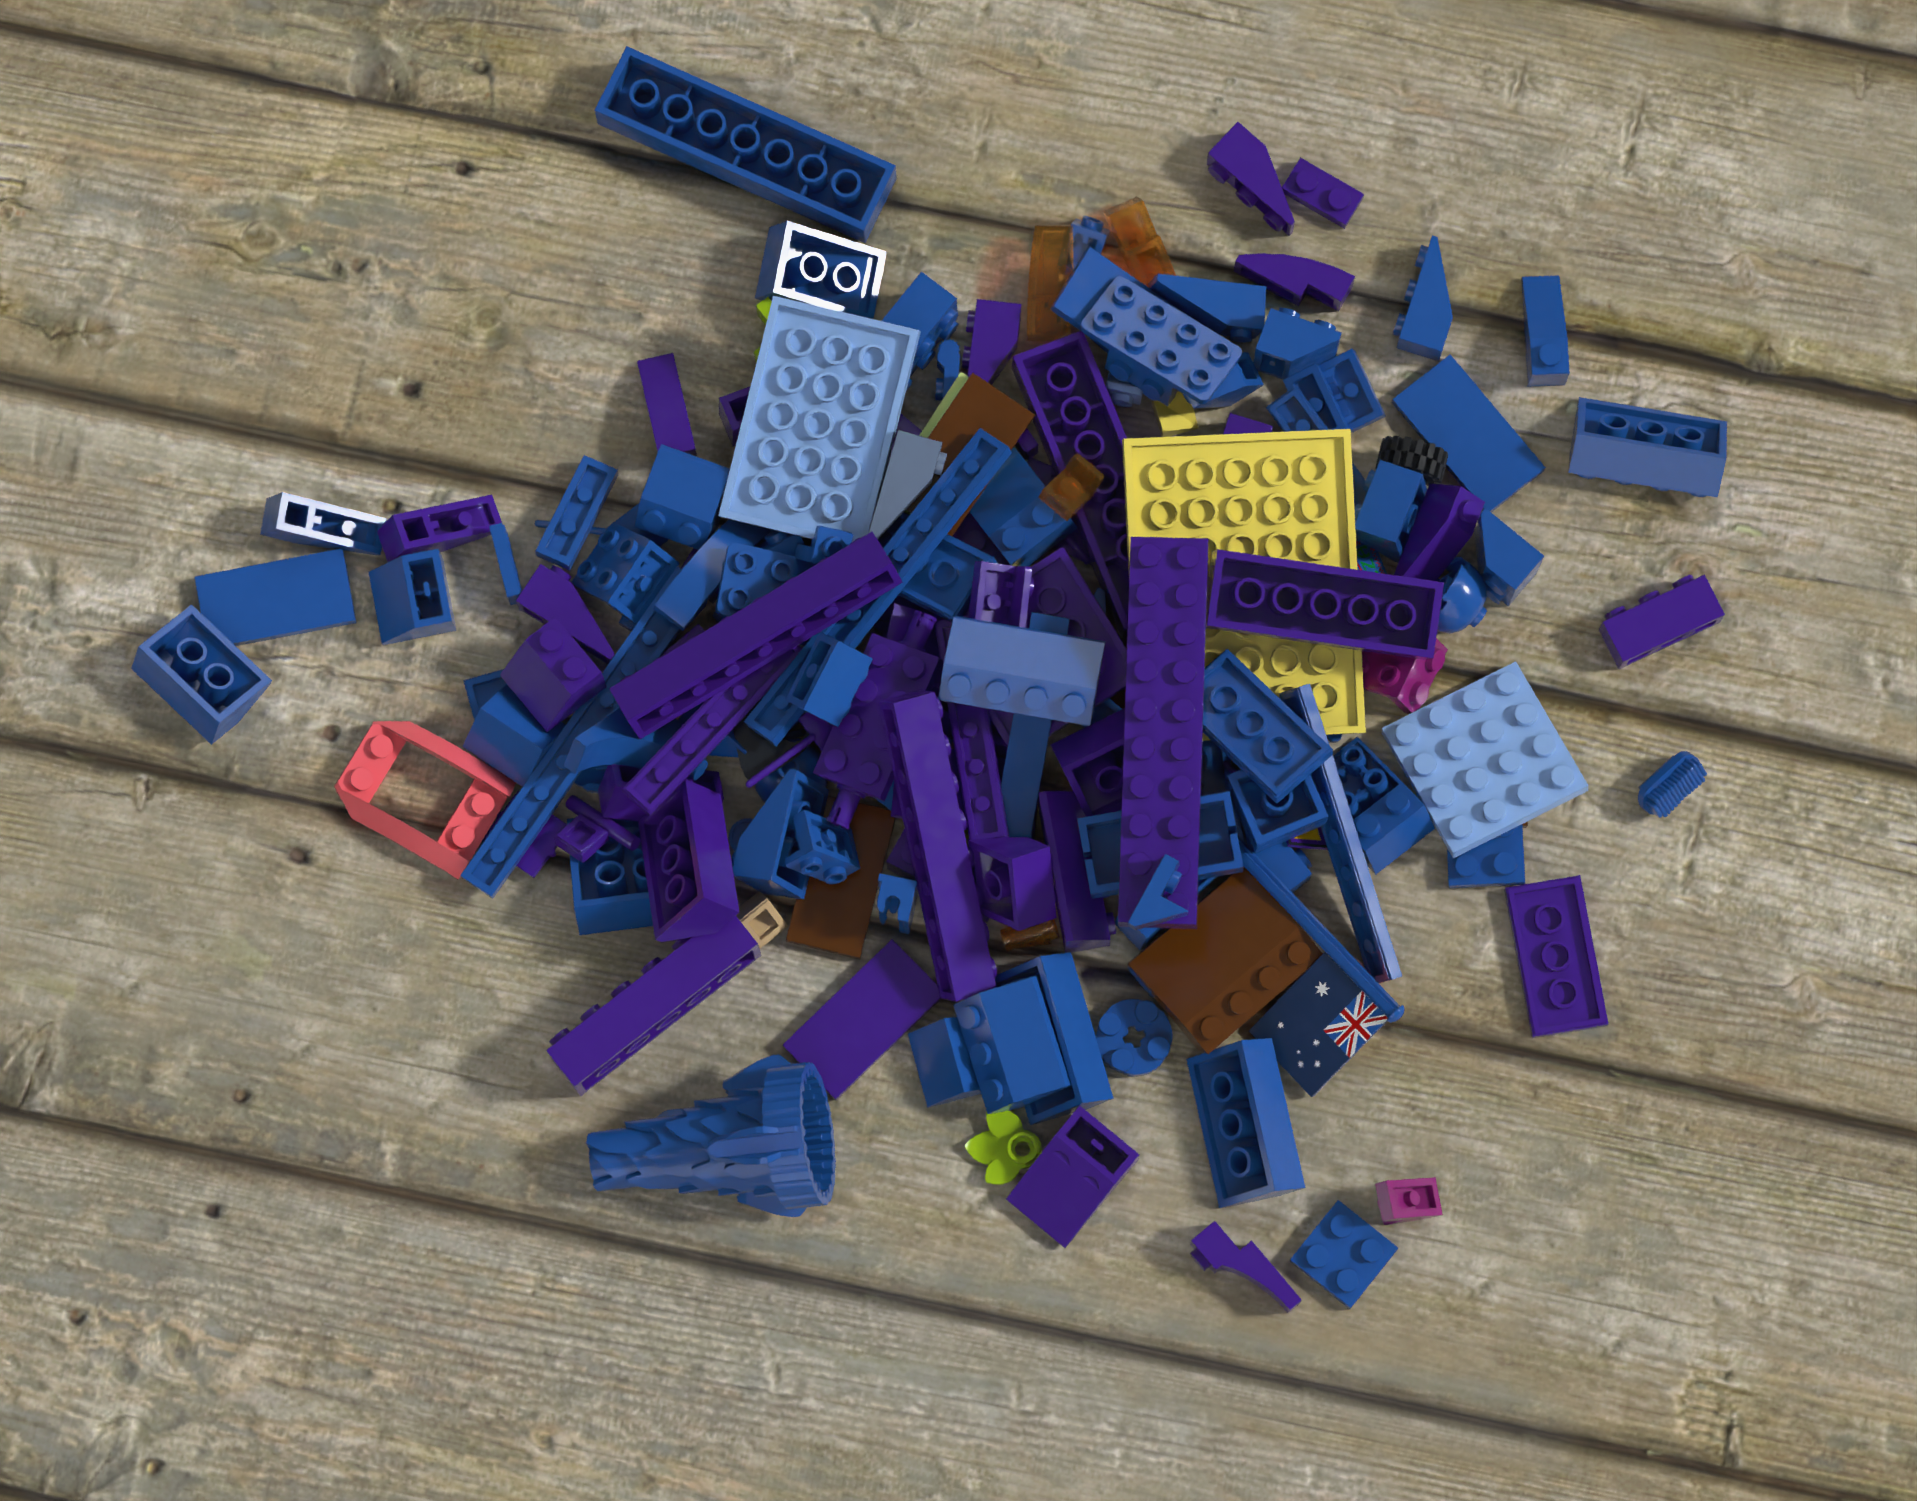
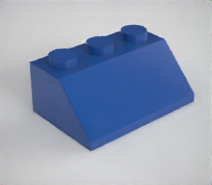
(200, 673)
(1012, 1045)

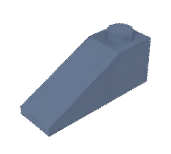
(907, 476)

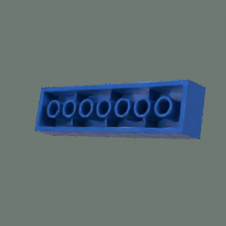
(745, 144)

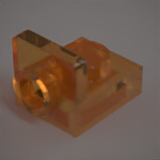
(1072, 487)

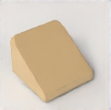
(761, 919)

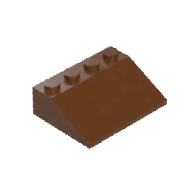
(1228, 965)

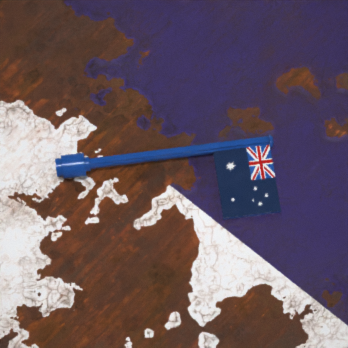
(1329, 1007)

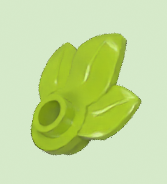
(998, 1147)

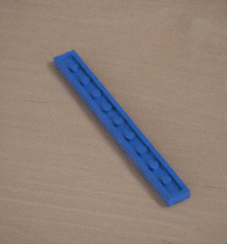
(907, 552)
(551, 778)

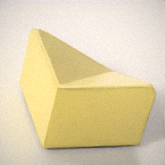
(1176, 417)

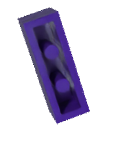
(1660, 620)

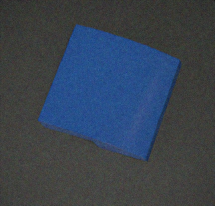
(1339, 392)

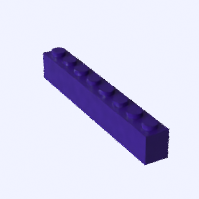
(755, 635)
(938, 844)

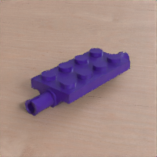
(857, 750)

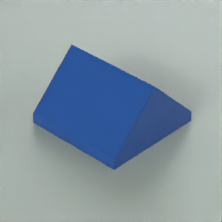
(509, 736)
(943, 1062)

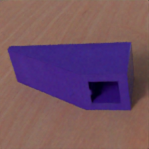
(1248, 168)
(994, 338)

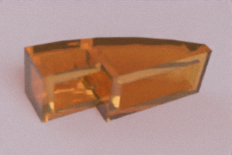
(1138, 240)
(1048, 272)

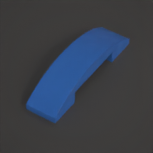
(702, 574)

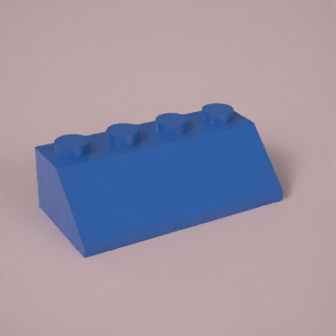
(1648, 447)
(1021, 670)
(1073, 1033)
(1245, 1122)

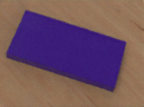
(1556, 956)
(864, 1018)

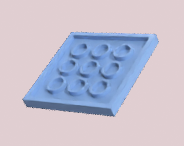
(1484, 759)

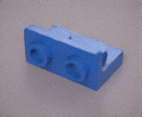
(824, 851)

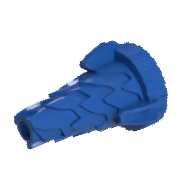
(760, 1142)

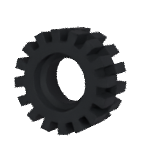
(1415, 456)

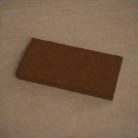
(974, 408)
(839, 914)

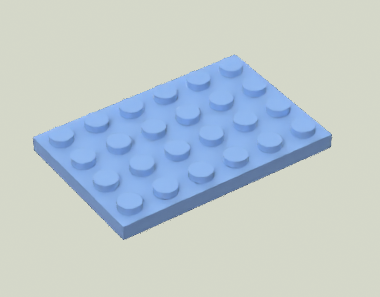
(819, 420)

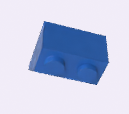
(682, 498)
(1389, 508)
(1504, 558)

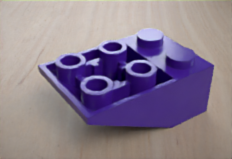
(1073, 1176)

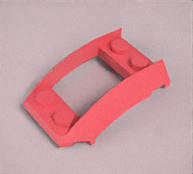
(469, 820)

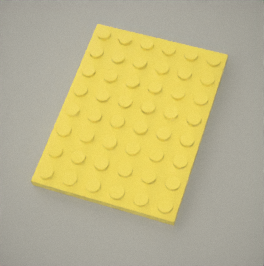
(1264, 498)

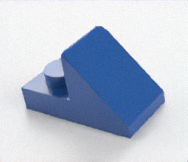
(1153, 906)

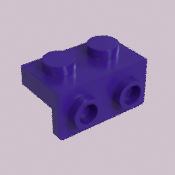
(1001, 593)

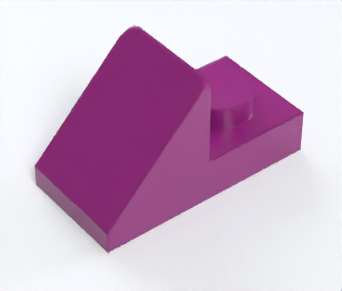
(1408, 1200)

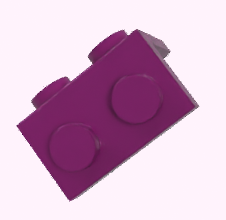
(1402, 678)

